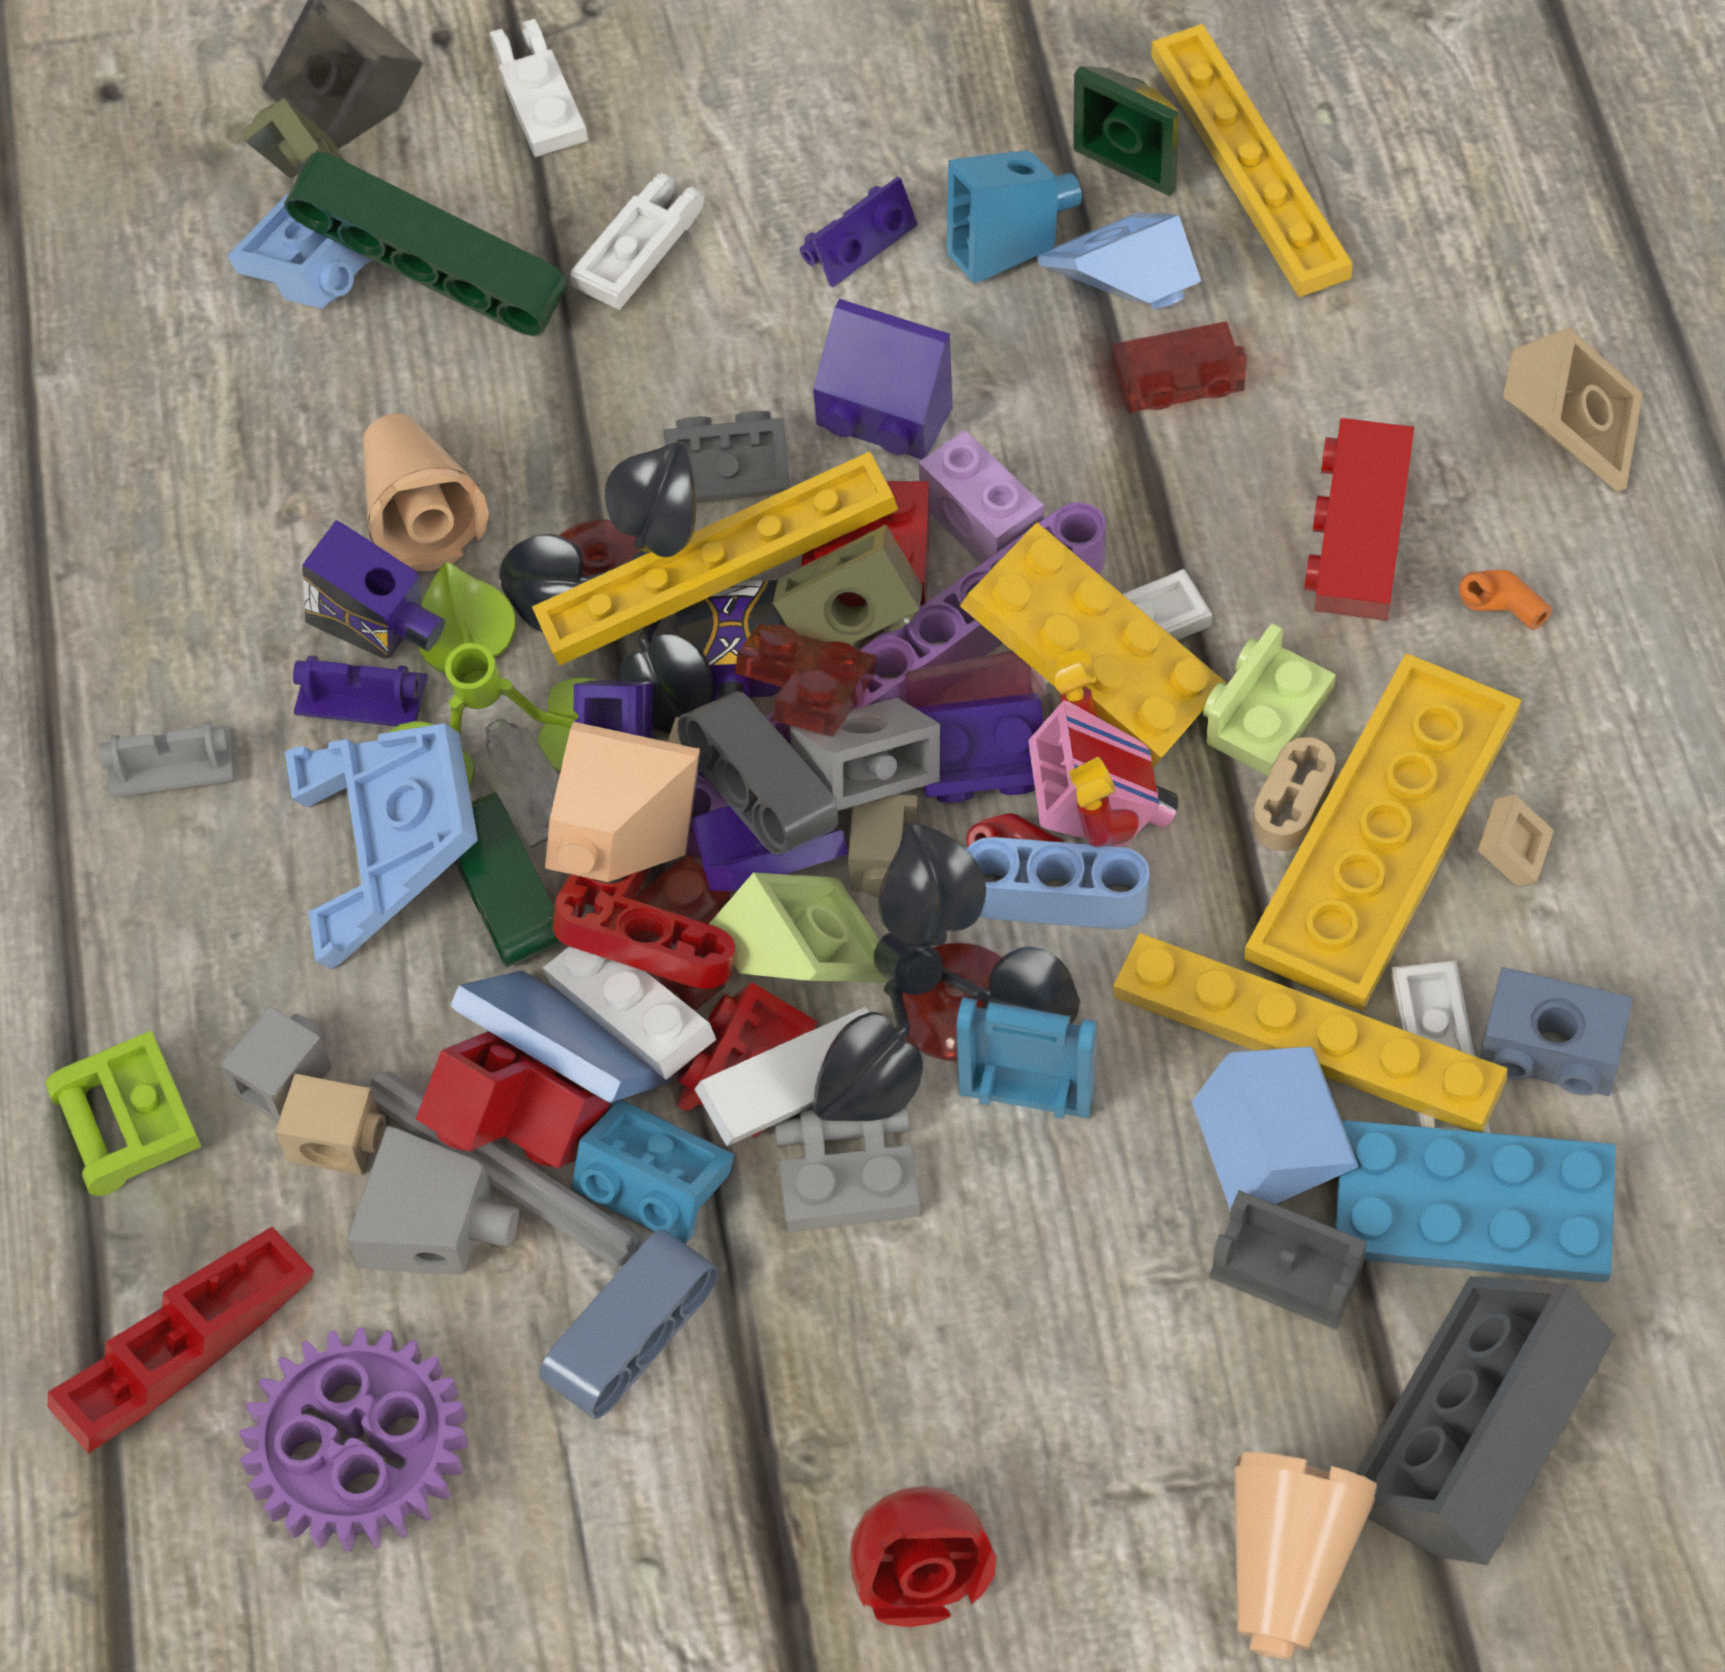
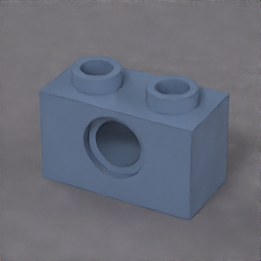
(1586, 1016)

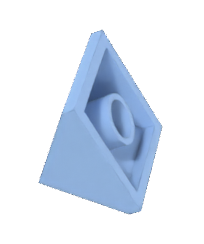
(1272, 1124)

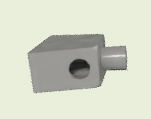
(426, 1209)

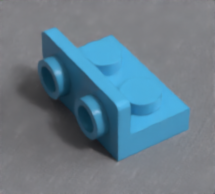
(649, 1169)

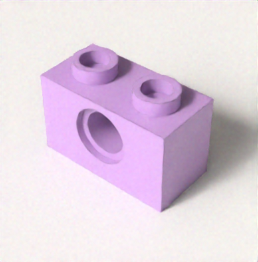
(977, 497)

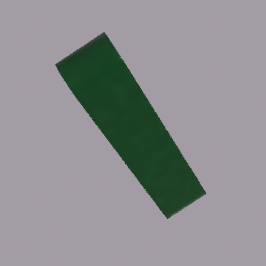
(425, 244)

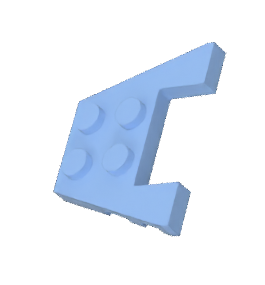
(407, 823)

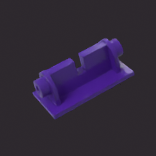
(861, 232)
(358, 692)

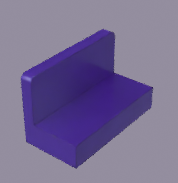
(734, 852)

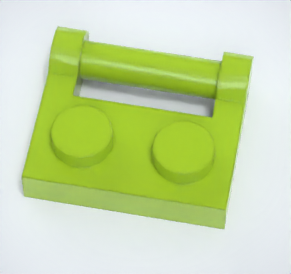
(142, 1102)

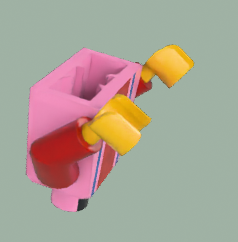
(1089, 773)

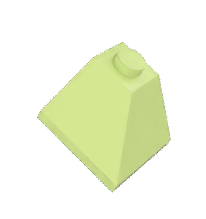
(799, 930)

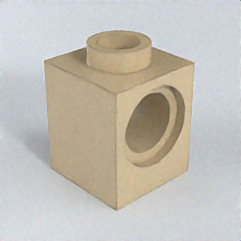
(330, 1124)

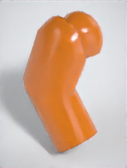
(1504, 592)

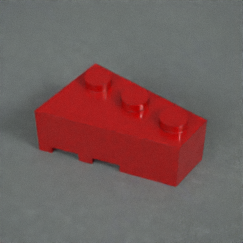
(1360, 518)

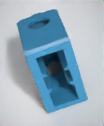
(1003, 210)

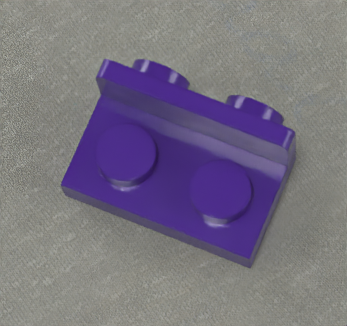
(985, 746)

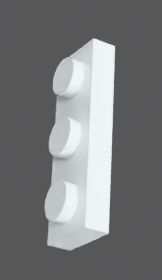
(632, 1009)

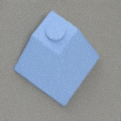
(1132, 258)

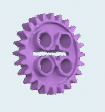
(317, 1487)

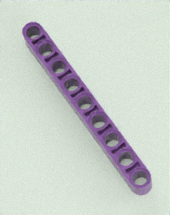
(941, 621)

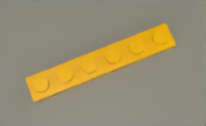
(1251, 161)
(715, 558)
(1347, 1044)

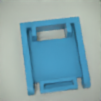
(1026, 1058)

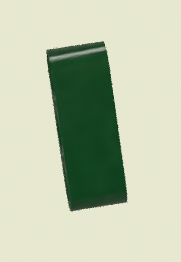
(506, 886)

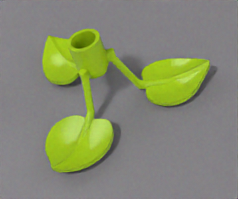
(475, 632)

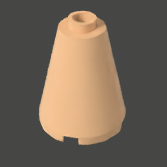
(418, 495)
(1292, 1546)

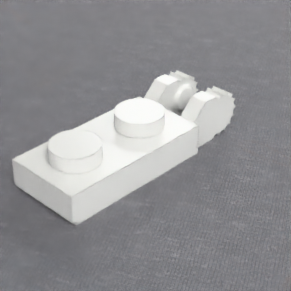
(539, 93)
(636, 242)

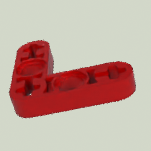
(618, 915)

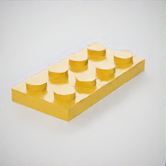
(1052, 602)

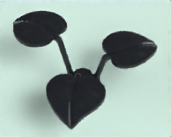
(656, 502)
(925, 892)

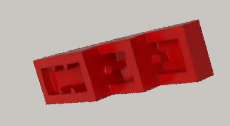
(180, 1341)

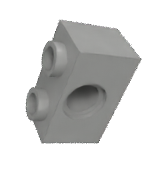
(873, 753)

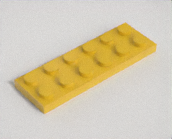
(1382, 831)

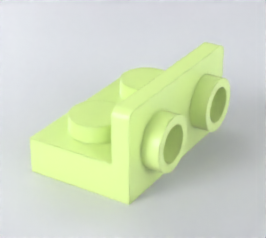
(1265, 701)

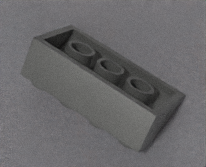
(1483, 1414)

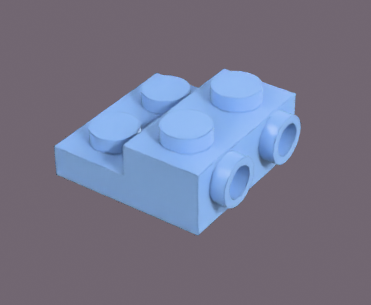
(296, 259)

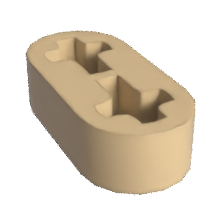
(1305, 798)

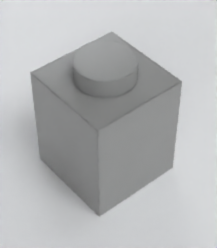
(270, 1055)

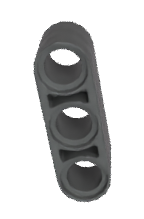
(758, 773)

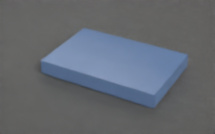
(556, 1034)

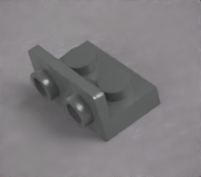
(734, 457)

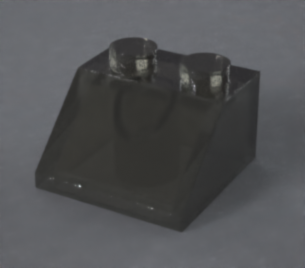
(342, 69)

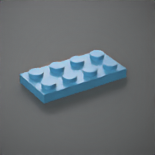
(1480, 1200)

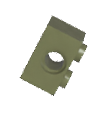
(867, 566)

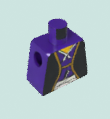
(365, 595)
(722, 627)

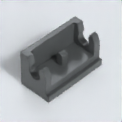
(1288, 1260)

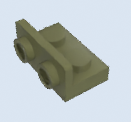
(287, 137)

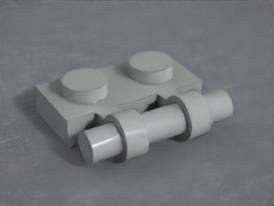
(848, 1185)

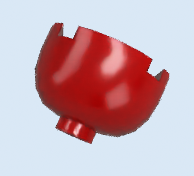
(918, 1555)

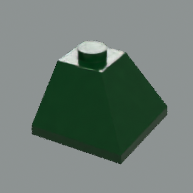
(1126, 126)

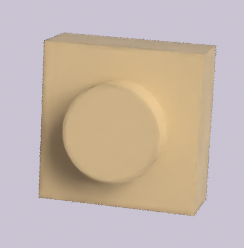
(1516, 840)

